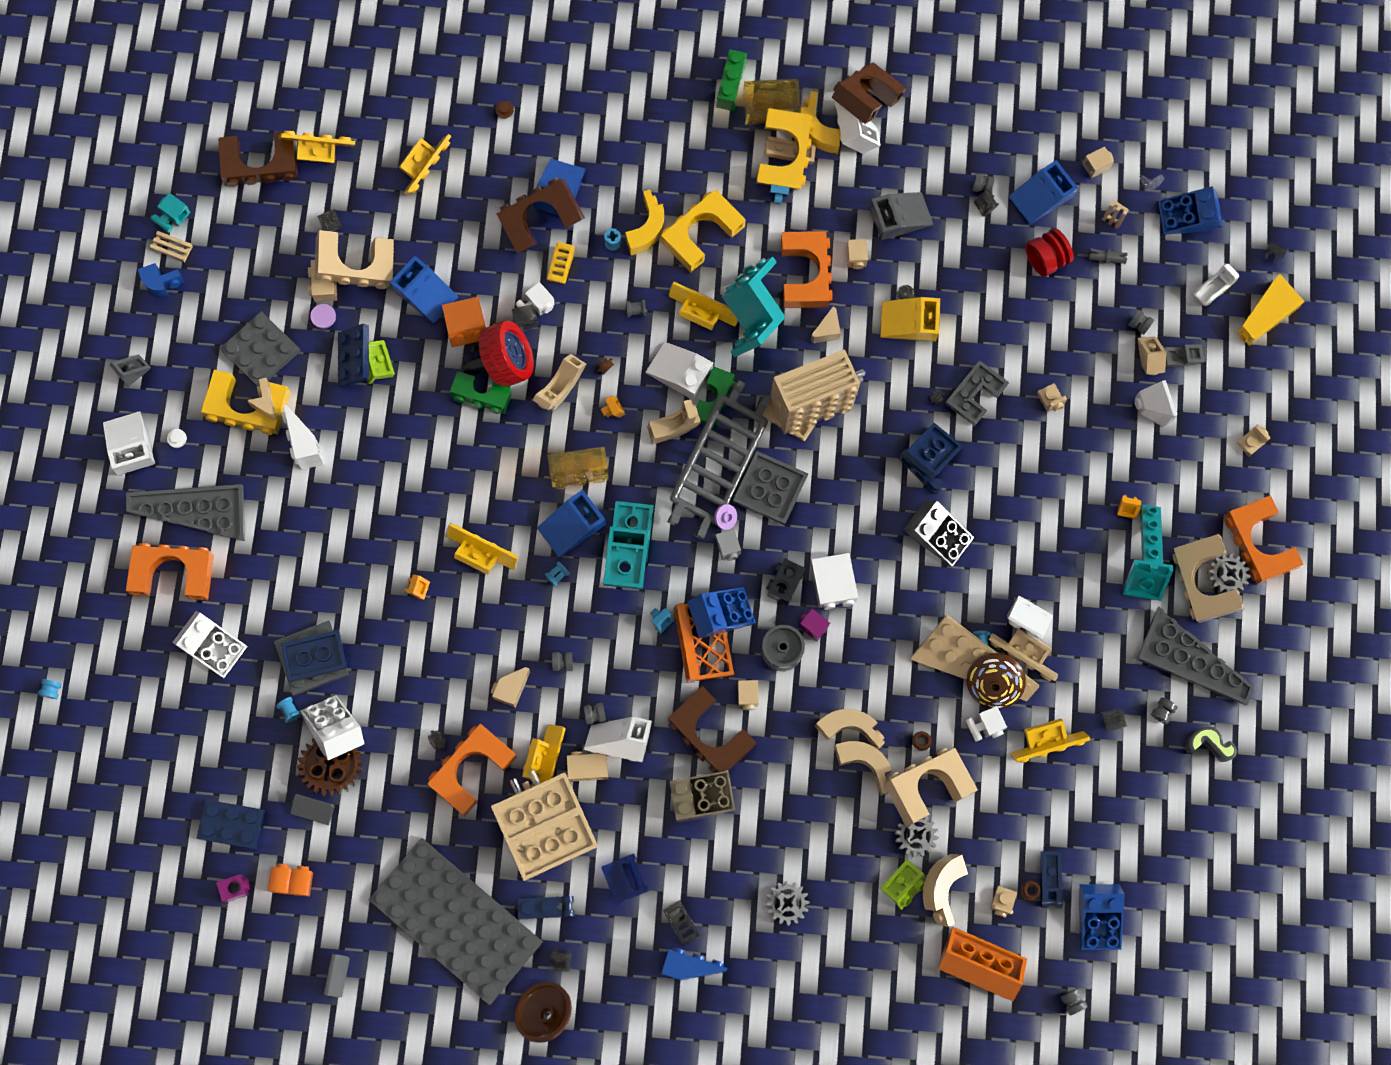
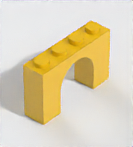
(798, 126)
(712, 208)
(218, 407)

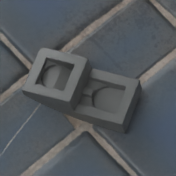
(1184, 355)

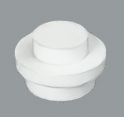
(176, 438)

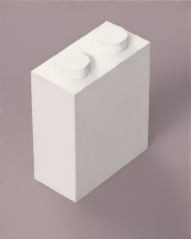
(834, 581)

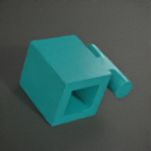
(172, 210)

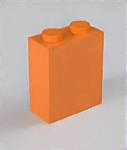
(464, 321)

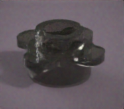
(437, 739)

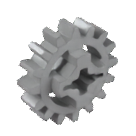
(1222, 567)
(922, 842)
(780, 896)

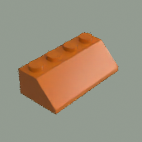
(983, 964)

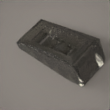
(670, 909)

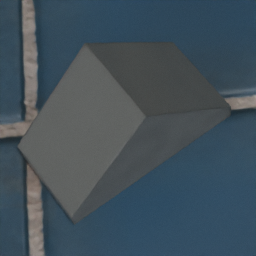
(130, 368)

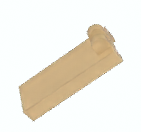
(786, 149)

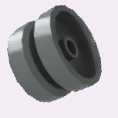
(782, 659)

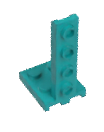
(1149, 576)

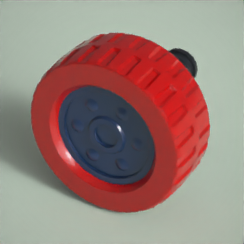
(503, 354)

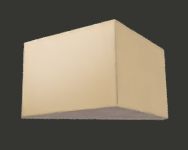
(828, 329)

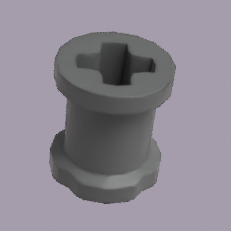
(636, 308)

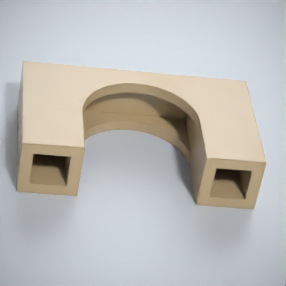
(330, 268)
(1189, 559)
(904, 787)

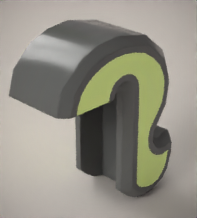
(1213, 741)

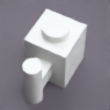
(540, 298)
(990, 723)

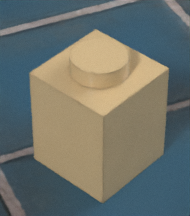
(1098, 162)
(857, 253)
(748, 694)

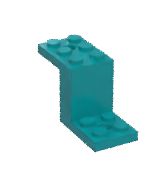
(753, 306)
(628, 545)

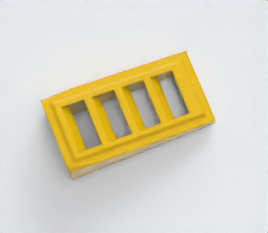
(563, 247)

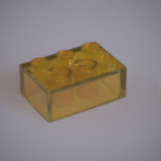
(771, 94)
(578, 467)

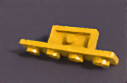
(316, 148)
(420, 159)
(701, 308)
(478, 551)
(1046, 739)
(544, 754)

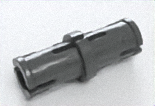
(1107, 256)

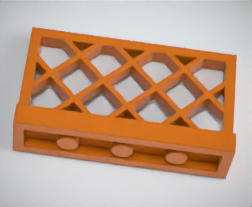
(688, 648)

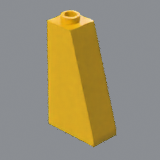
(1273, 307)

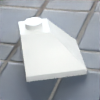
(1156, 404)

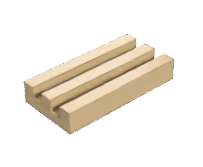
(1112, 218)
(156, 241)

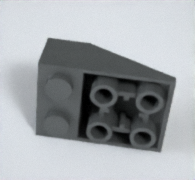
(900, 214)
(939, 532)

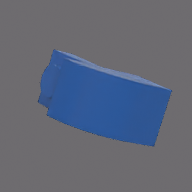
(157, 283)

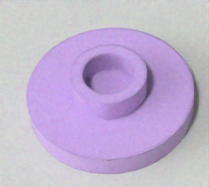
(323, 316)
(725, 516)

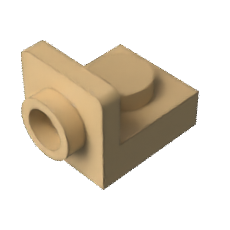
(1051, 398)
(1253, 440)
(1003, 901)

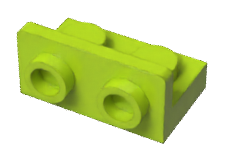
(379, 362)
(904, 884)

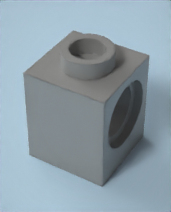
(728, 545)

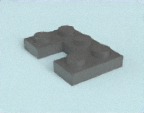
(962, 398)

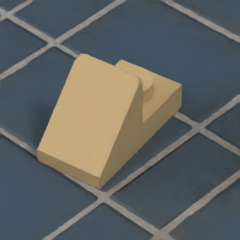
(265, 402)

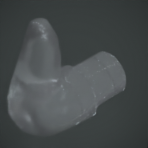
(1152, 184)

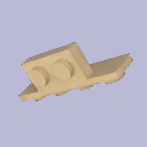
(1027, 649)

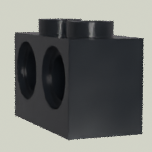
(789, 583)

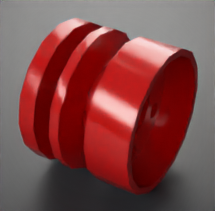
(1049, 252)

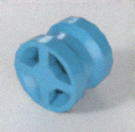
(49, 689)

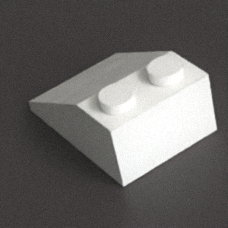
(680, 369)

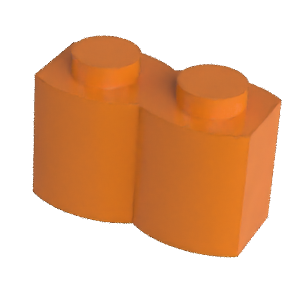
(290, 881)

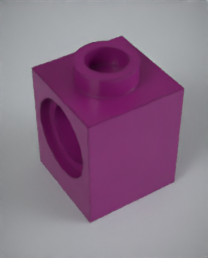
(813, 624)
(225, 885)

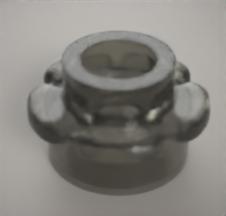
(905, 289)
(936, 397)

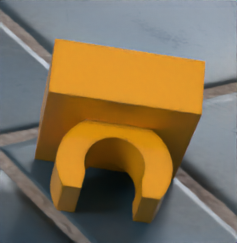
(613, 408)
(1129, 507)
(418, 586)

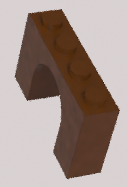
(873, 79)
(235, 172)
(514, 216)
(718, 758)

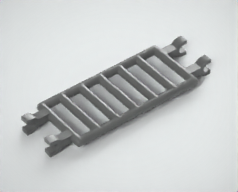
(739, 470)

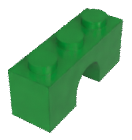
(731, 80)
(720, 383)
(495, 399)

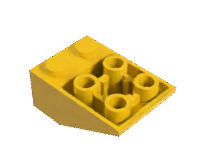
(911, 319)

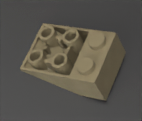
(702, 796)

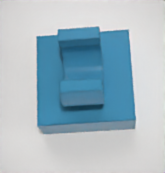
(779, 191)
(661, 620)

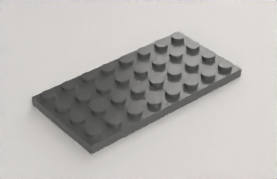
(455, 921)

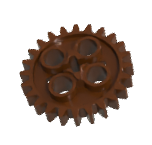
(311, 762)

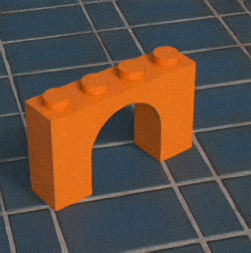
(813, 246)
(146, 559)
(1262, 566)
(479, 742)

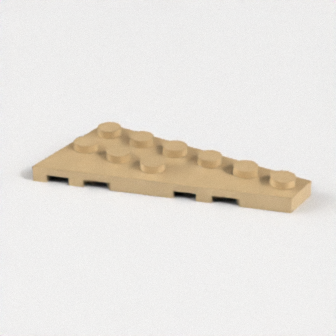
(955, 649)

